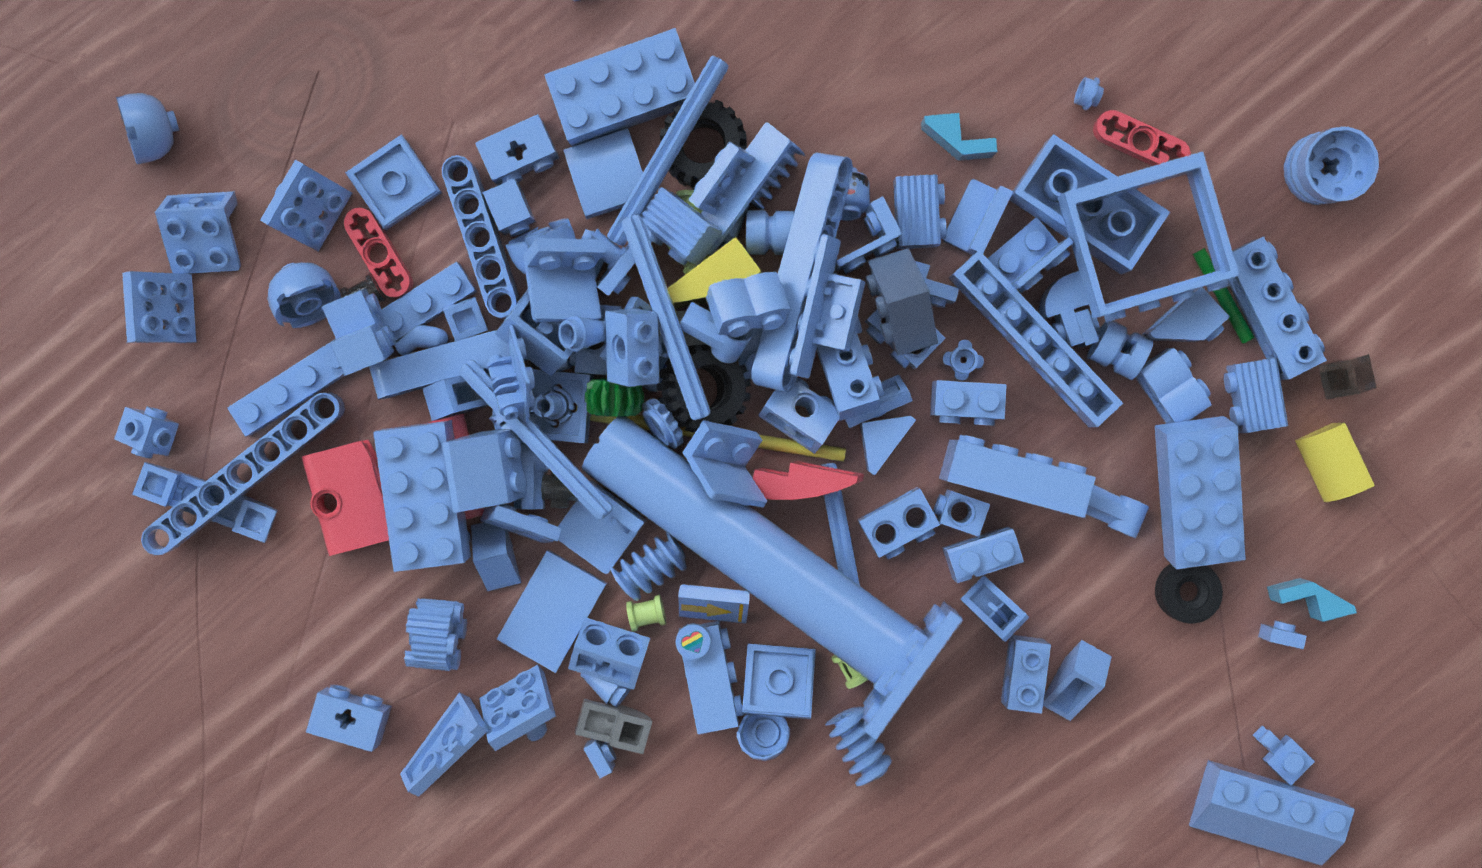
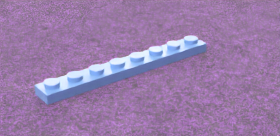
(322, 366)

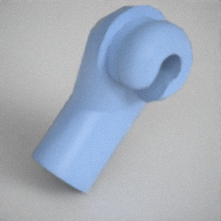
(423, 337)

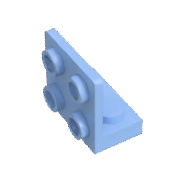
(878, 222)
(199, 232)
(1028, 254)
(563, 278)
(719, 461)
(600, 540)

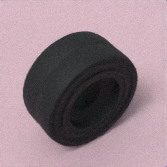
(1202, 606)

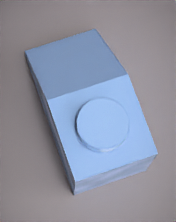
(1190, 320)
(452, 398)
(1077, 680)

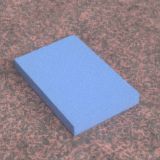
(551, 611)

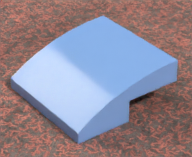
(604, 172)

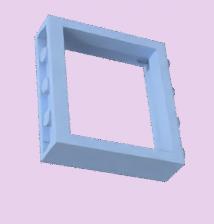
(1210, 218)

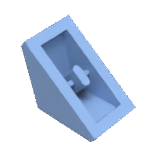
(881, 439)
(494, 556)
(994, 608)

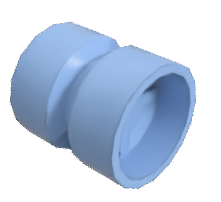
(767, 231)
(1112, 340)

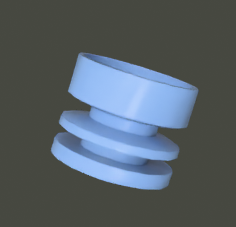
(1349, 170)

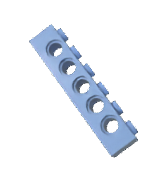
(1035, 340)

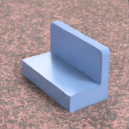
(976, 216)

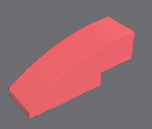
(803, 481)

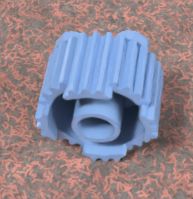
(435, 634)

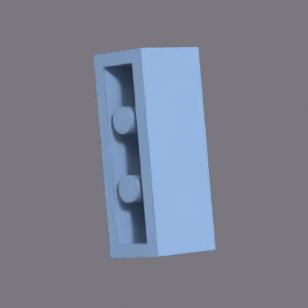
(711, 684)

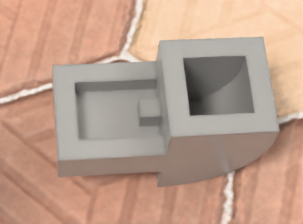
(618, 725)

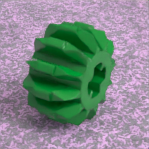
(613, 399)

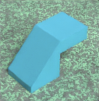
(947, 133)
(1320, 602)

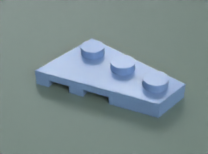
(446, 743)

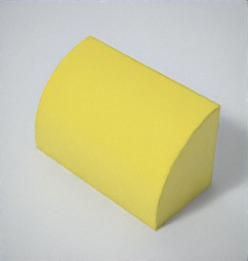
(1334, 462)

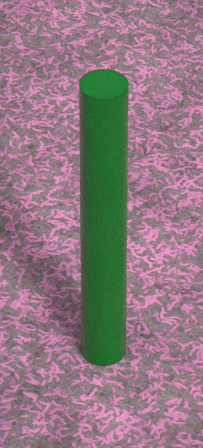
(1225, 299)

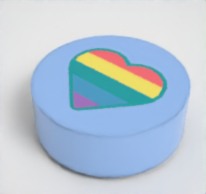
(693, 641)

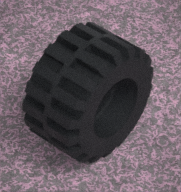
(714, 117)
(730, 390)

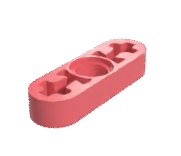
(1122, 122)
(358, 236)

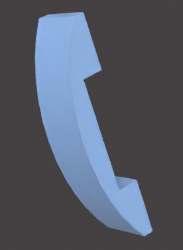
(170, 486)

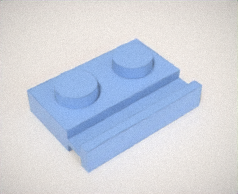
(529, 526)

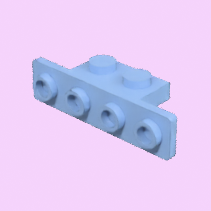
(738, 178)
(829, 309)

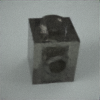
(1347, 377)

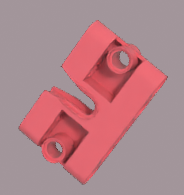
(354, 480)

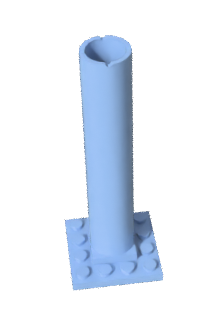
(774, 568)

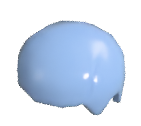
(763, 736)

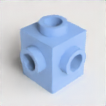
(146, 431)

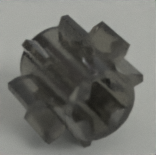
(556, 491)

